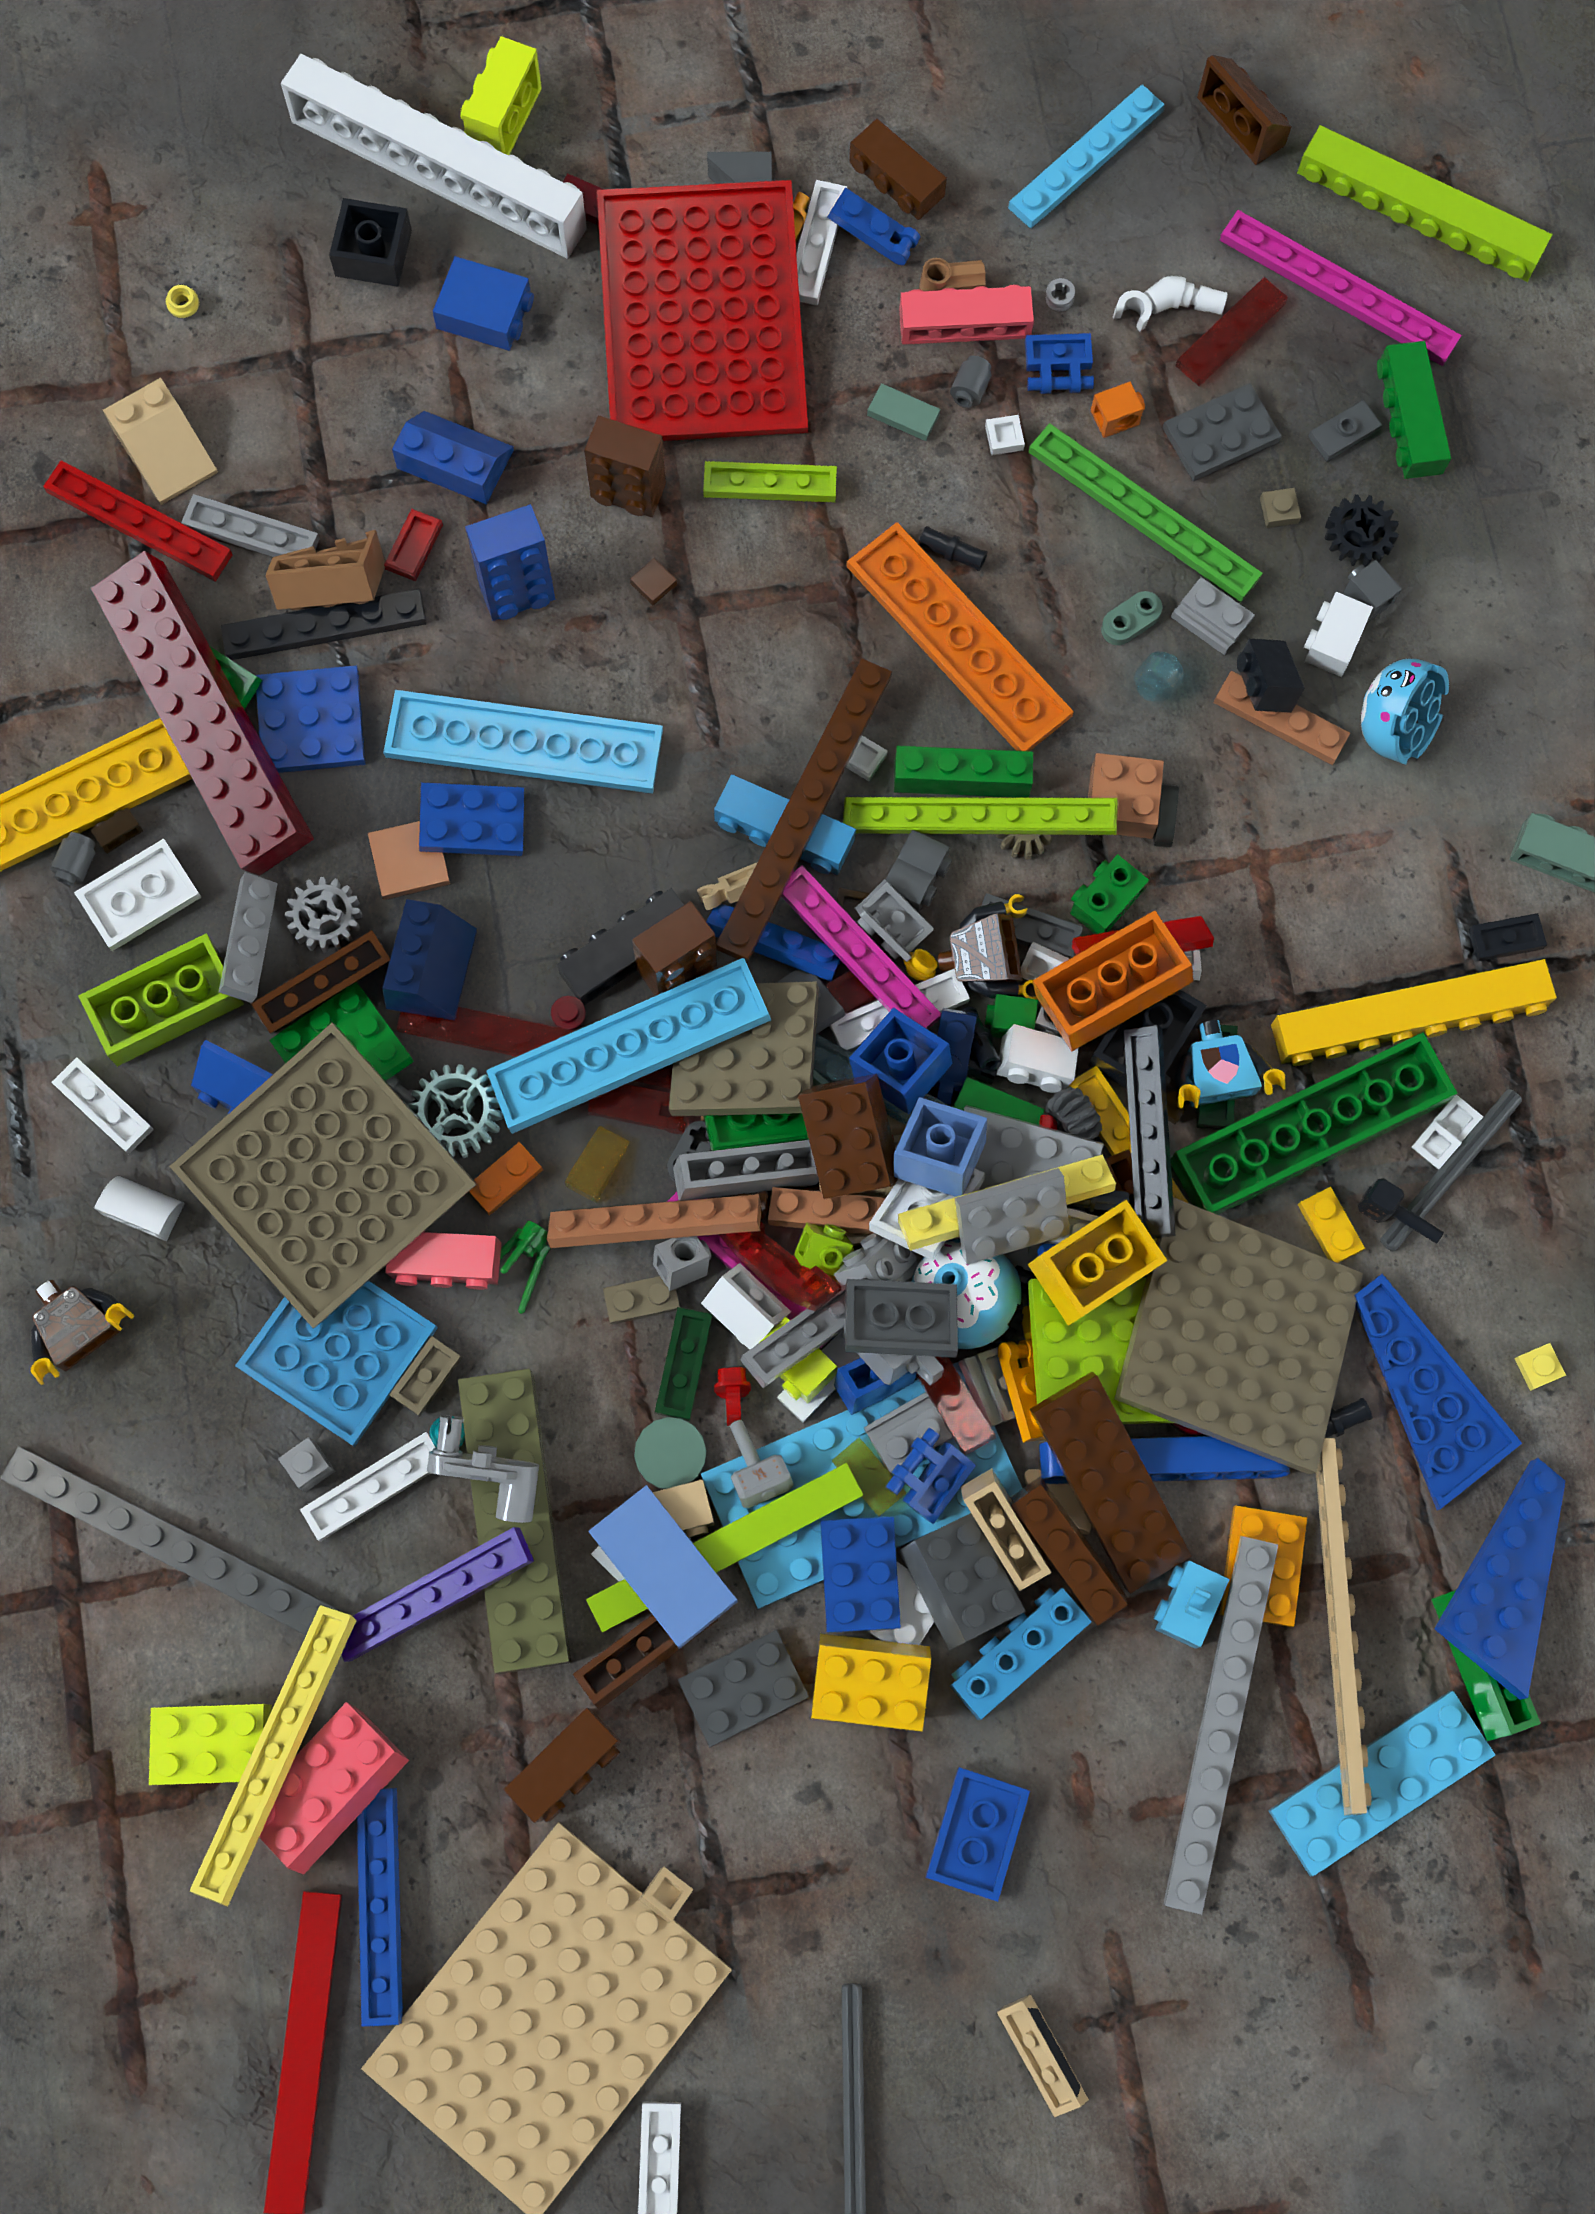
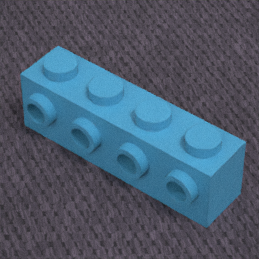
(1019, 1653)

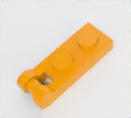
(1021, 1385)

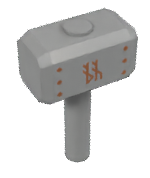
(760, 1478)

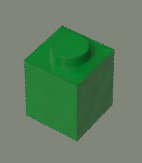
(1009, 1011)

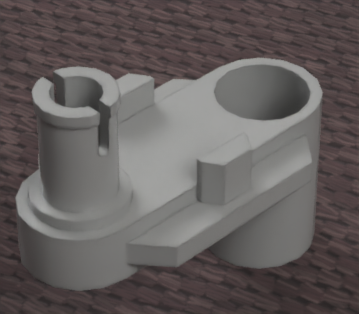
(516, 1477)

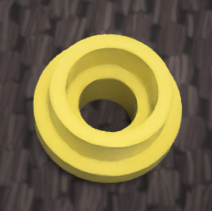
(177, 295)

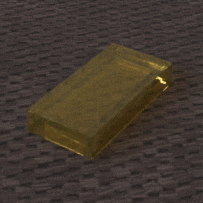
(870, 1476)

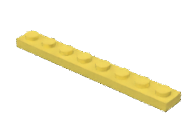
(273, 1756)

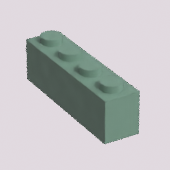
(1556, 850)

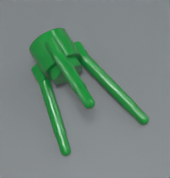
(527, 1241)

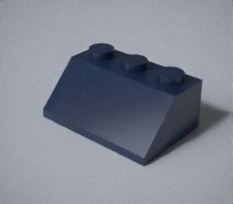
(428, 961)

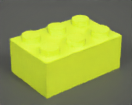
(503, 95)
(203, 1742)

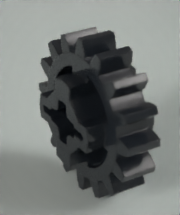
(1365, 526)

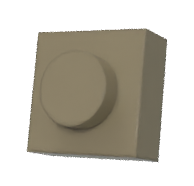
(1280, 507)

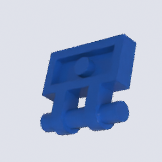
(1059, 352)
(938, 1481)

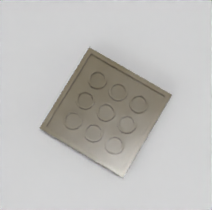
(758, 1068)

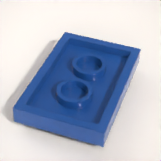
(471, 819)
(860, 1574)
(977, 1834)

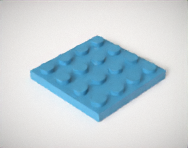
(344, 1364)

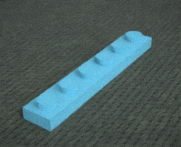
(1086, 156)

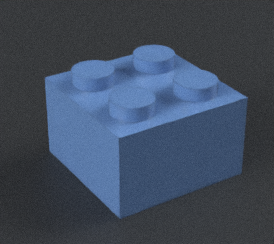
(940, 1147)

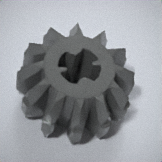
(1074, 1113)

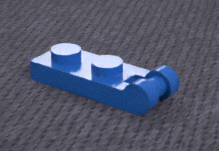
(873, 227)

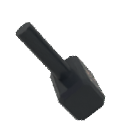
(1384, 1200)

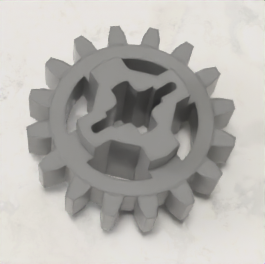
(317, 901)

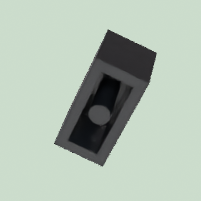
(1270, 675)

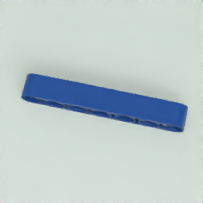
(1184, 1461)

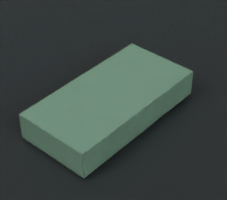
(903, 412)

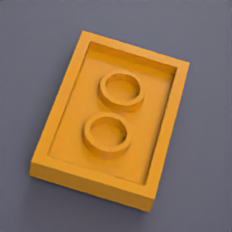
(1289, 1534)

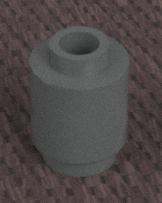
(971, 381)
(73, 859)

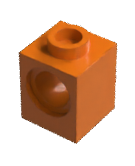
(1117, 409)

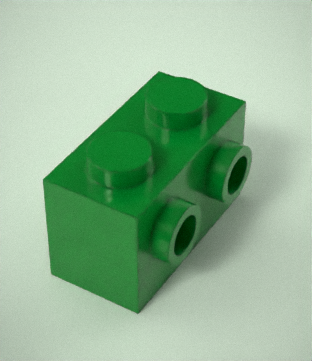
(1109, 895)

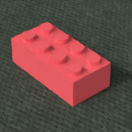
(329, 1787)

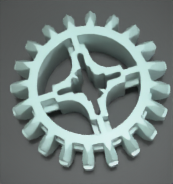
(462, 1100)

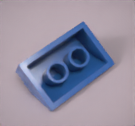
(451, 456)
(225, 1077)

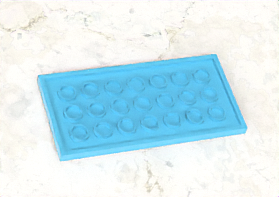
(797, 1558)

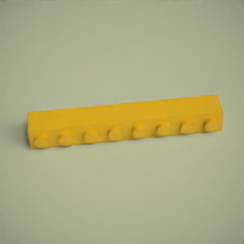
(1413, 1010)

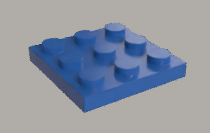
(311, 718)

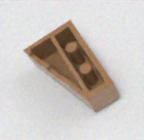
(327, 576)

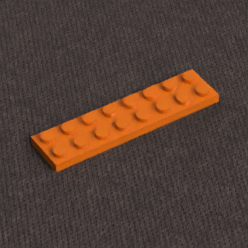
(959, 639)

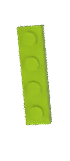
(770, 481)

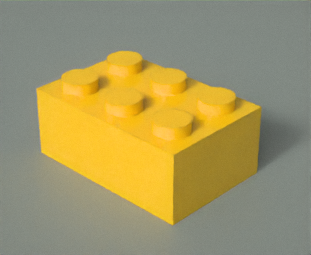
(1097, 1262)
(871, 1682)

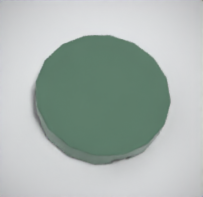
(670, 1453)

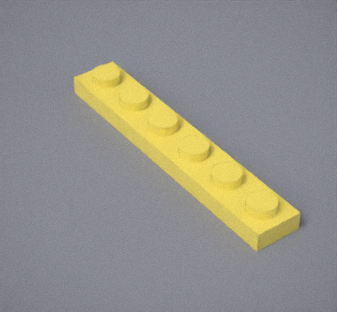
(940, 1223)

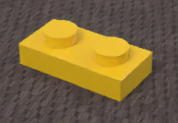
(1331, 1226)

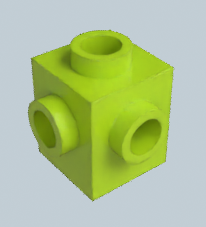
(823, 1247)

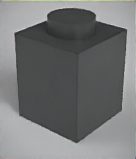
(1373, 587)

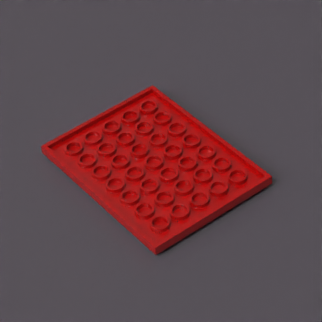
(703, 309)

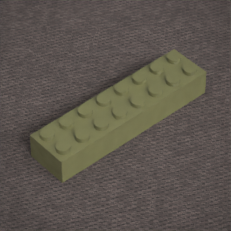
(528, 1605)

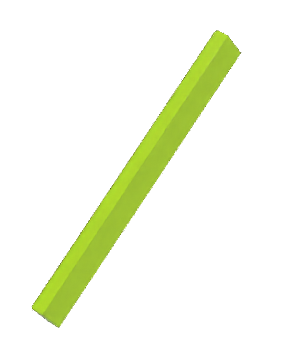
(982, 815)
(743, 1537)

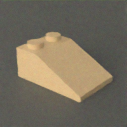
(160, 441)

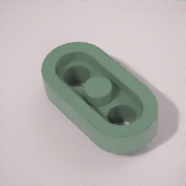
(1133, 616)

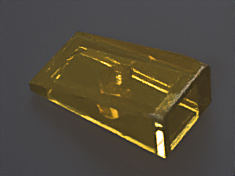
(597, 1164)

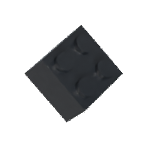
(370, 242)

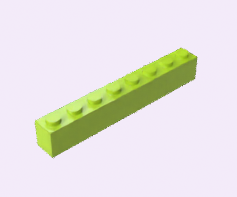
(1423, 203)

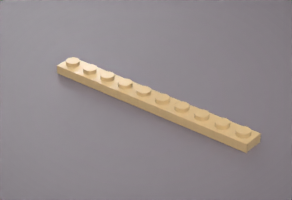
(1343, 1640)

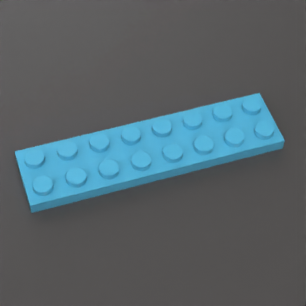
(523, 741)
(628, 1045)

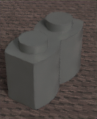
(918, 868)

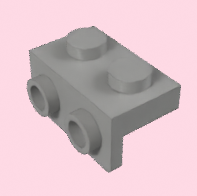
(893, 919)
(876, 1261)

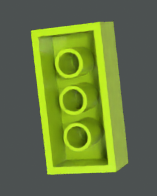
(158, 1000)

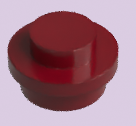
(568, 1012)

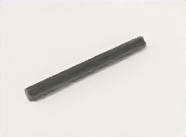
(1454, 1166)
(853, 2099)

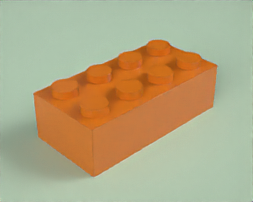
(1113, 980)

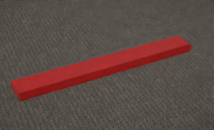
(303, 2053)

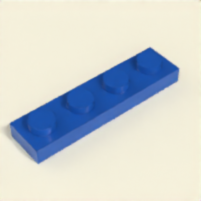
(785, 946)

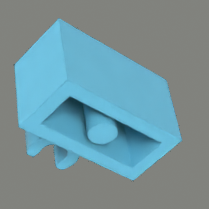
(1190, 1604)

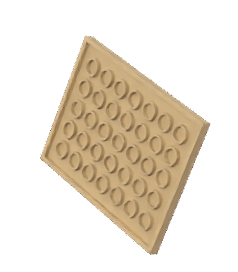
(546, 2021)

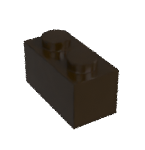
(116, 830)

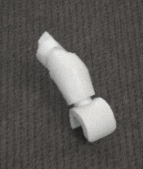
(1170, 293)

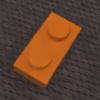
(505, 1178)

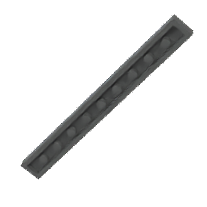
(162, 1540)

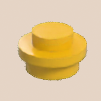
(921, 965)

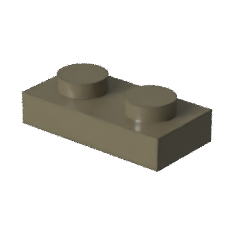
(639, 1300)
(425, 1376)

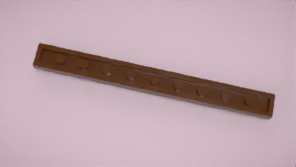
(803, 811)

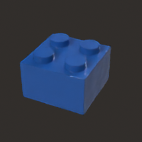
(904, 1057)

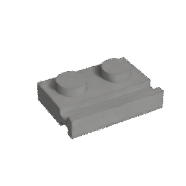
(1212, 616)
(988, 1386)
(897, 1430)

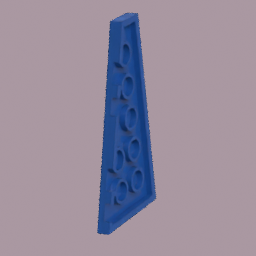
(1442, 1411)
(1504, 1591)

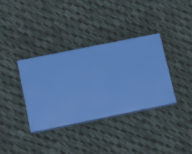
(663, 1566)

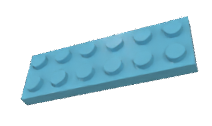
(1402, 1772)

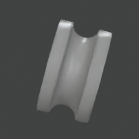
(1065, 286)

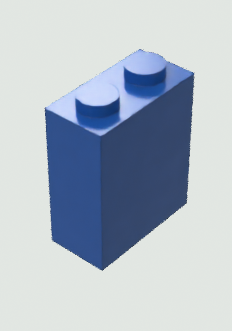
(483, 303)

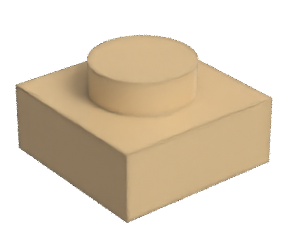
(666, 1894)

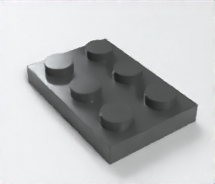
(1221, 432)
(901, 1318)
(743, 1688)

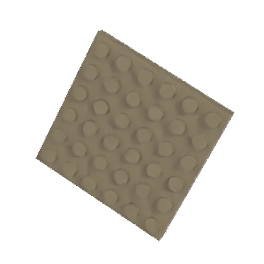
(323, 1175)
(1241, 1338)

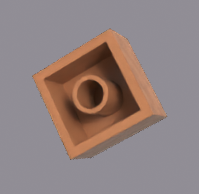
(1135, 785)

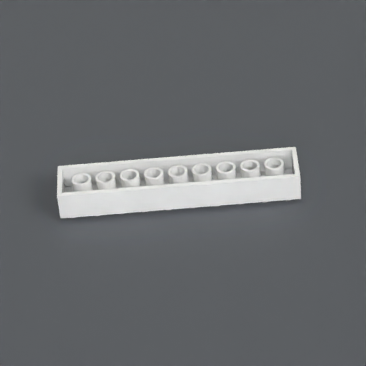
(435, 155)

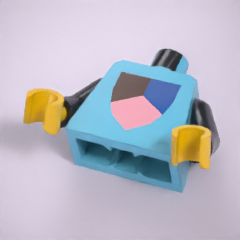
(1222, 1069)

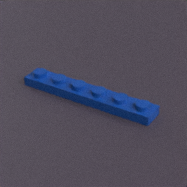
(380, 1911)

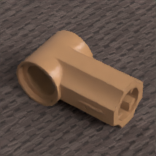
(952, 275)

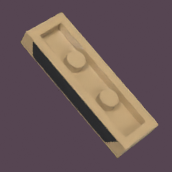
(1042, 2056)

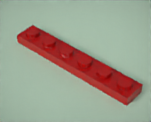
(138, 520)

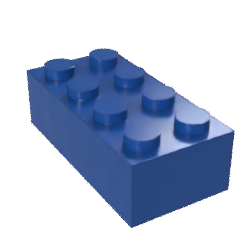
(511, 563)

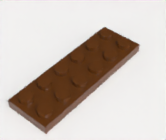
(1110, 1482)

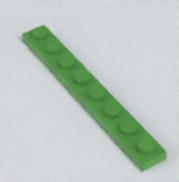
(1145, 512)

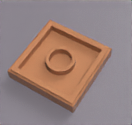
(401, 865)

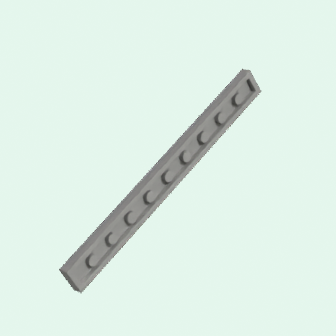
(1220, 1725)

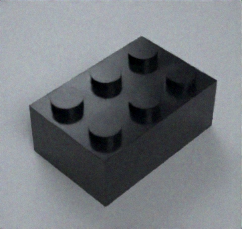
(1175, 1016)

